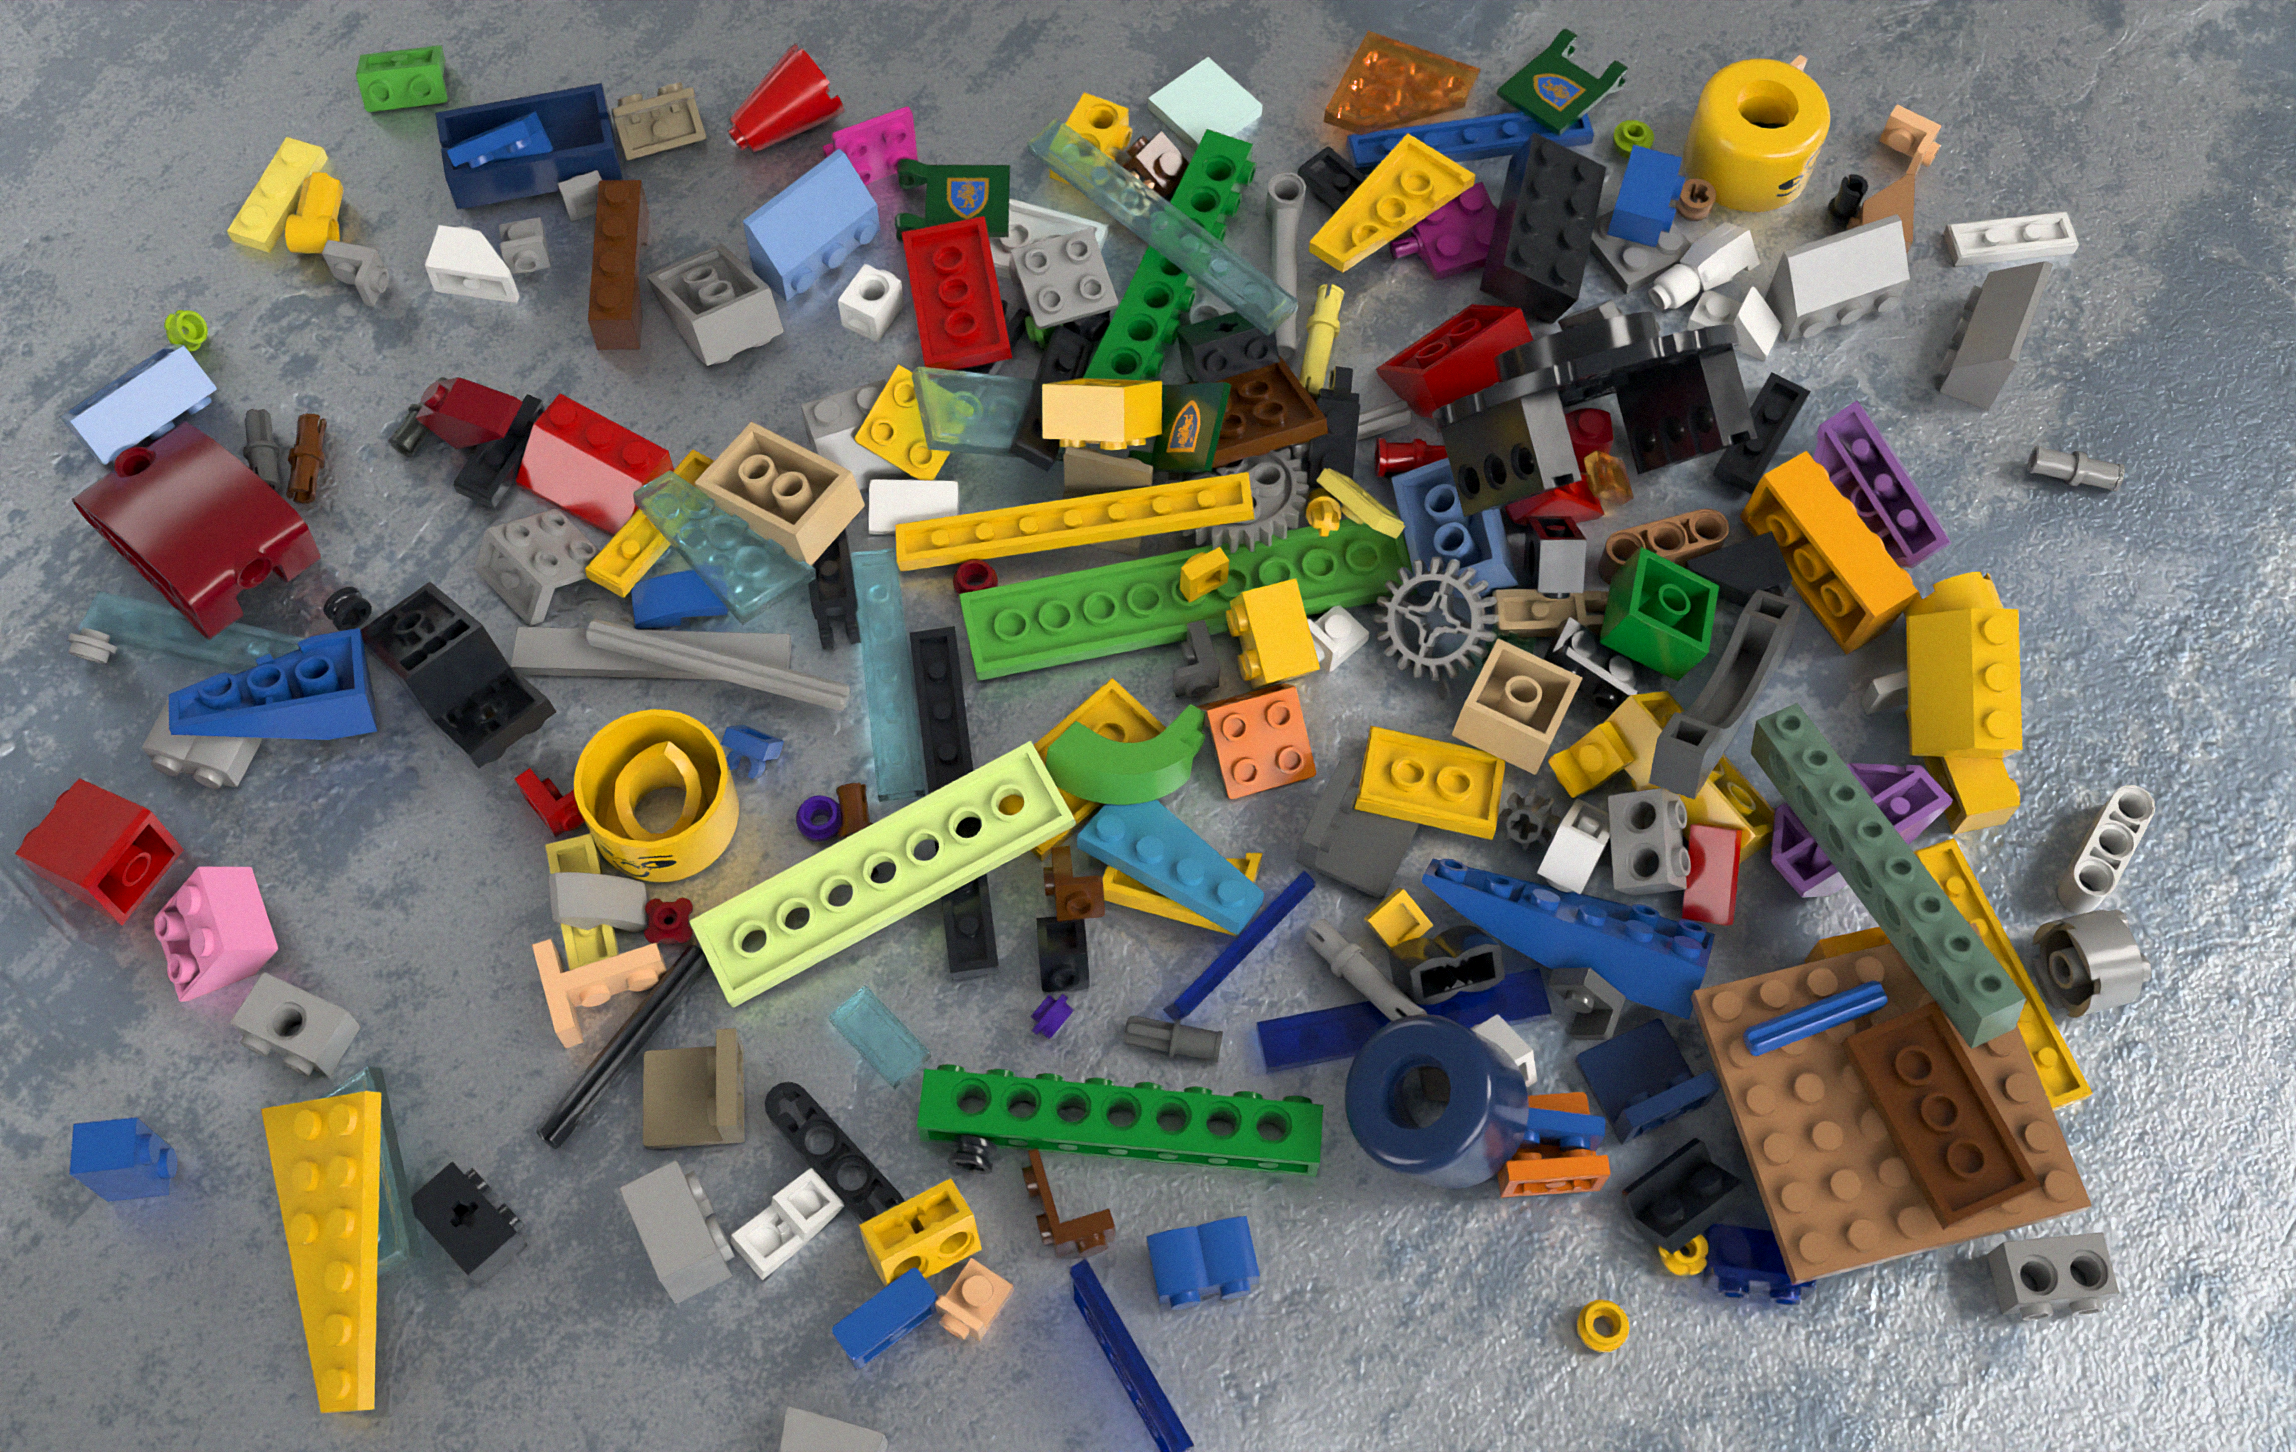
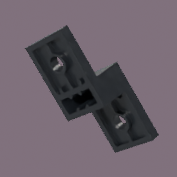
(456, 674)

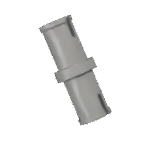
(2076, 468)

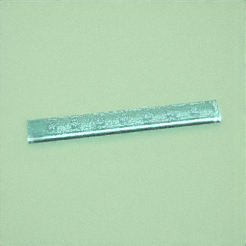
(1163, 226)

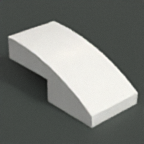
(787, 1224)

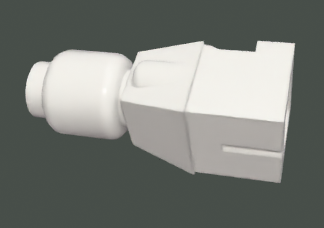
(1705, 265)

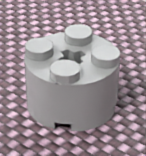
(2089, 962)

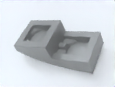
(598, 899)

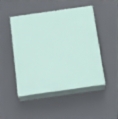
(1204, 100)

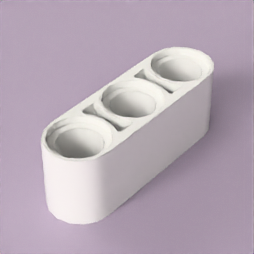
(2116, 833)

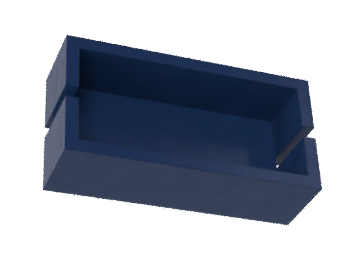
(575, 124)

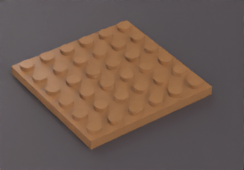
(1821, 1148)

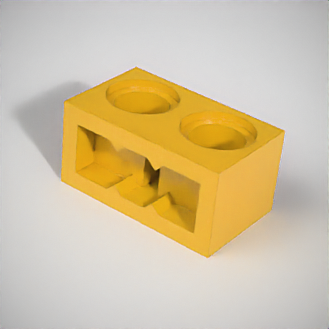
(1101, 124)
(921, 1234)

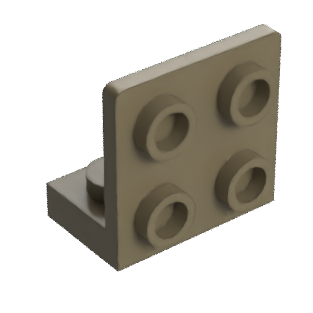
(1095, 473)
(694, 1094)

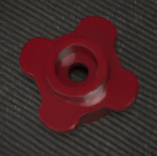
(676, 932)

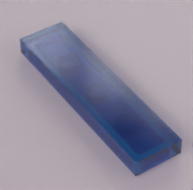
(1239, 947)

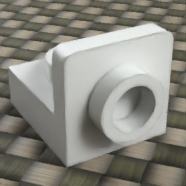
(1336, 637)

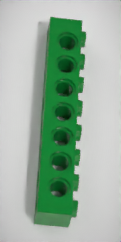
(1208, 197)
(1142, 1140)

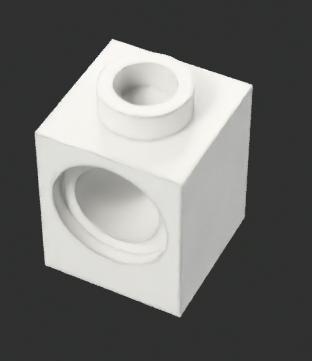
(868, 316)

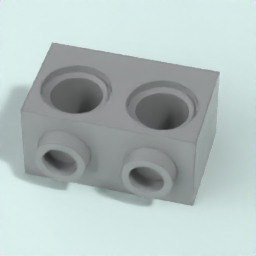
(1635, 845)
(2049, 1264)

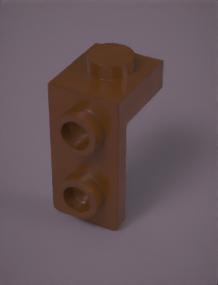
(1083, 1235)

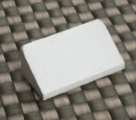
(909, 501)

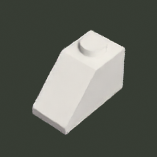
(468, 265)
(1576, 847)

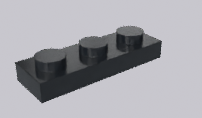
(1772, 417)

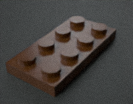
(1940, 1115)

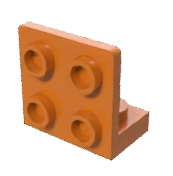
(1260, 740)
(1548, 1169)

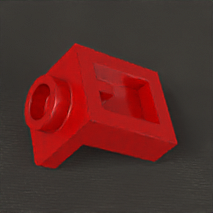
(556, 811)

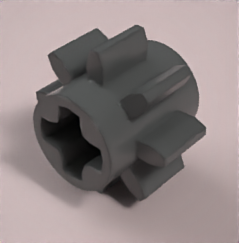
(1539, 815)

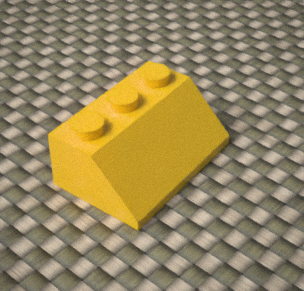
(1964, 683)

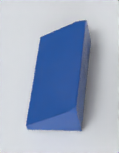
(886, 1318)

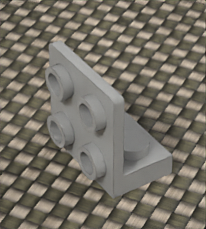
(1063, 278)
(531, 559)

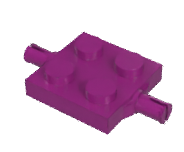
(1453, 236)

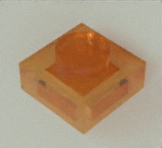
(1608, 478)

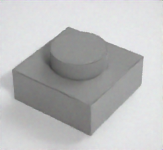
(580, 195)

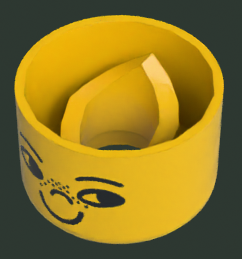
(1751, 164)
(648, 754)

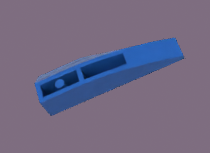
(1627, 945)

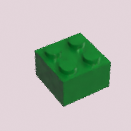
(1659, 614)

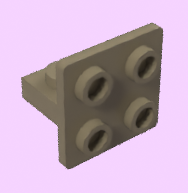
(658, 122)

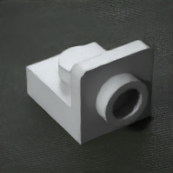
(524, 245)
(357, 266)

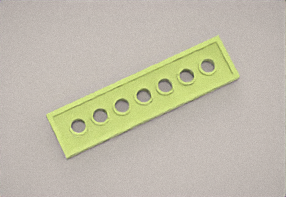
(875, 904)

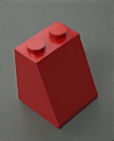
(100, 849)

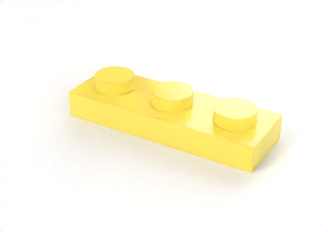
(276, 195)
(582, 945)

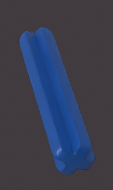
(1814, 1018)

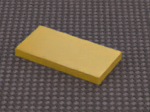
(1110, 714)

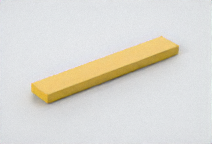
(2051, 1056)

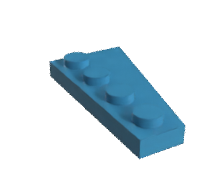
(1173, 860)

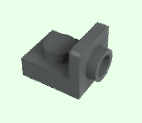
(1201, 663)
(1592, 997)

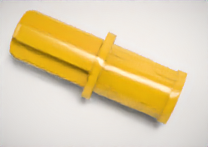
(1323, 511)

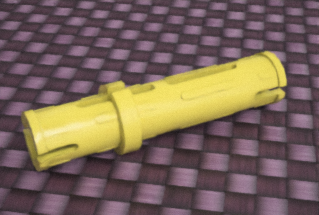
(1322, 329)

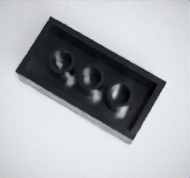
(1543, 228)

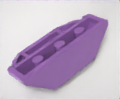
(1879, 486)
(1904, 796)

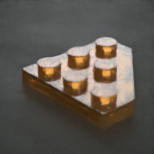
(1397, 85)

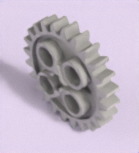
(1277, 496)

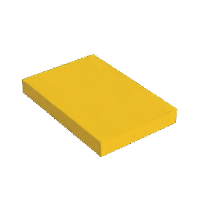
(1430, 782)

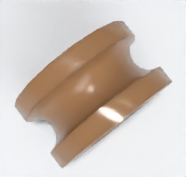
(1700, 189)

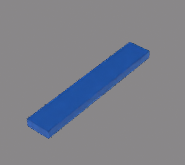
(1464, 138)

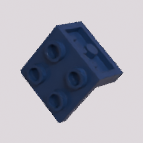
(1643, 1081)

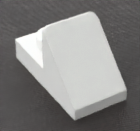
(1753, 319)

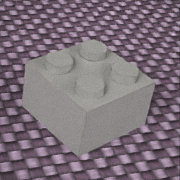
(672, 1223)

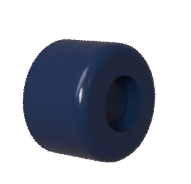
(1483, 1113)

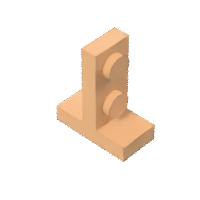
(592, 983)

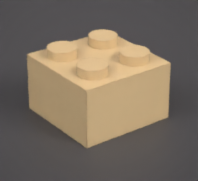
(1516, 706)

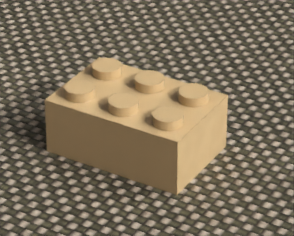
(783, 491)

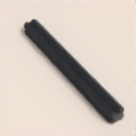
(623, 1047)

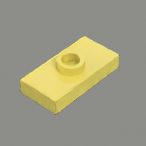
(1359, 504)

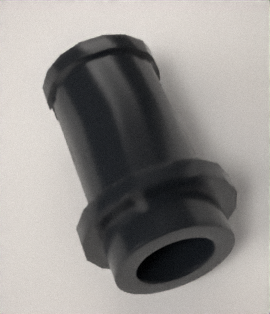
(1848, 200)

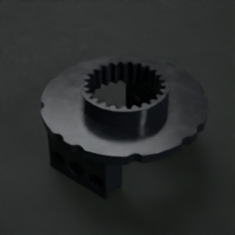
(1674, 394)

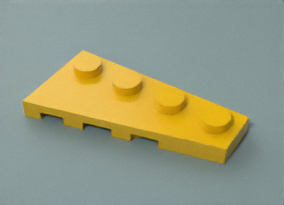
(1391, 200)

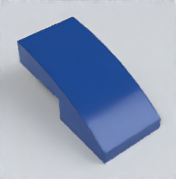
(670, 597)

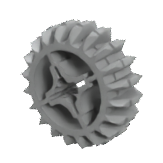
(1431, 637)

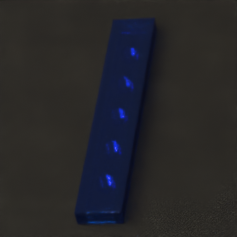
(1344, 1029)

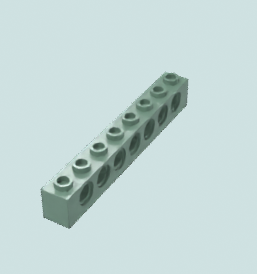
(1887, 877)

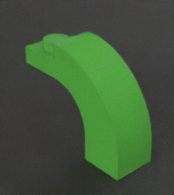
(1126, 772)

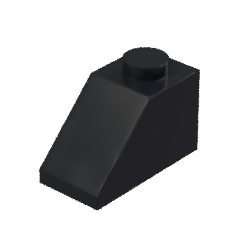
(1744, 569)

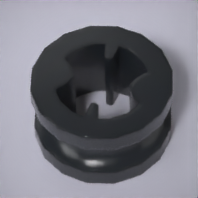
(347, 608)
(972, 1154)

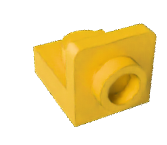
(1591, 760)

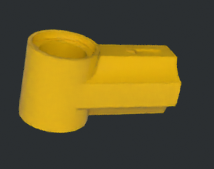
(315, 215)

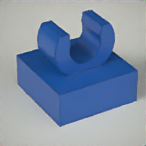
(754, 745)

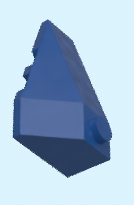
(305, 694)

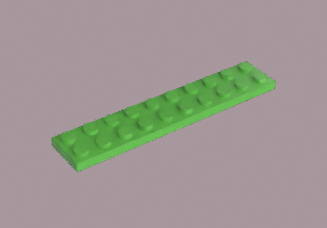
(1142, 604)

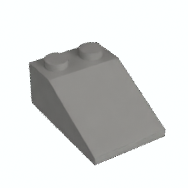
(717, 304)

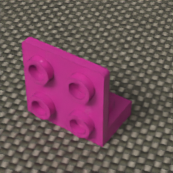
(877, 144)

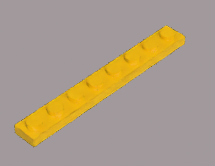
(1074, 521)

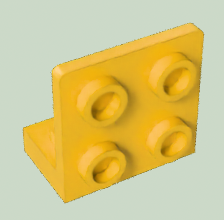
(896, 430)

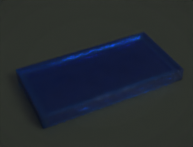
(1127, 1361)

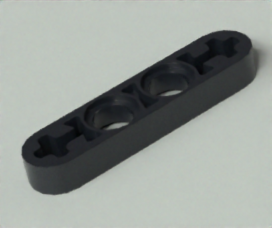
(840, 1156)

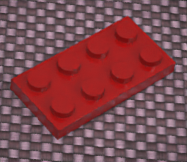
(956, 295)

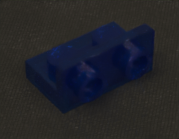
(1748, 1263)

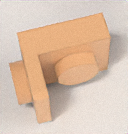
(1912, 136)
(973, 1301)

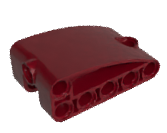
(197, 525)

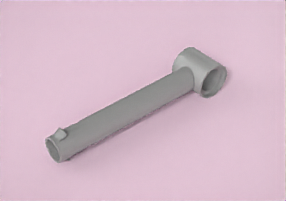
(1284, 219)

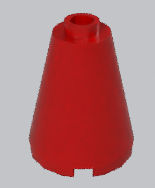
(784, 103)

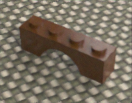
(614, 287)

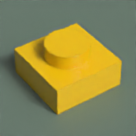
(1203, 574)
(1397, 919)

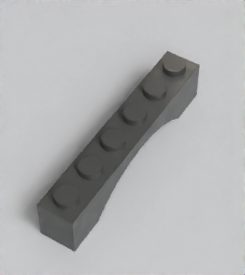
(1700, 735)

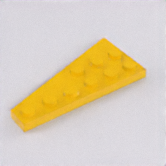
(329, 1206)

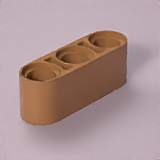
(1676, 533)

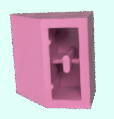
(214, 931)

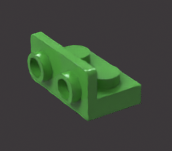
(402, 78)

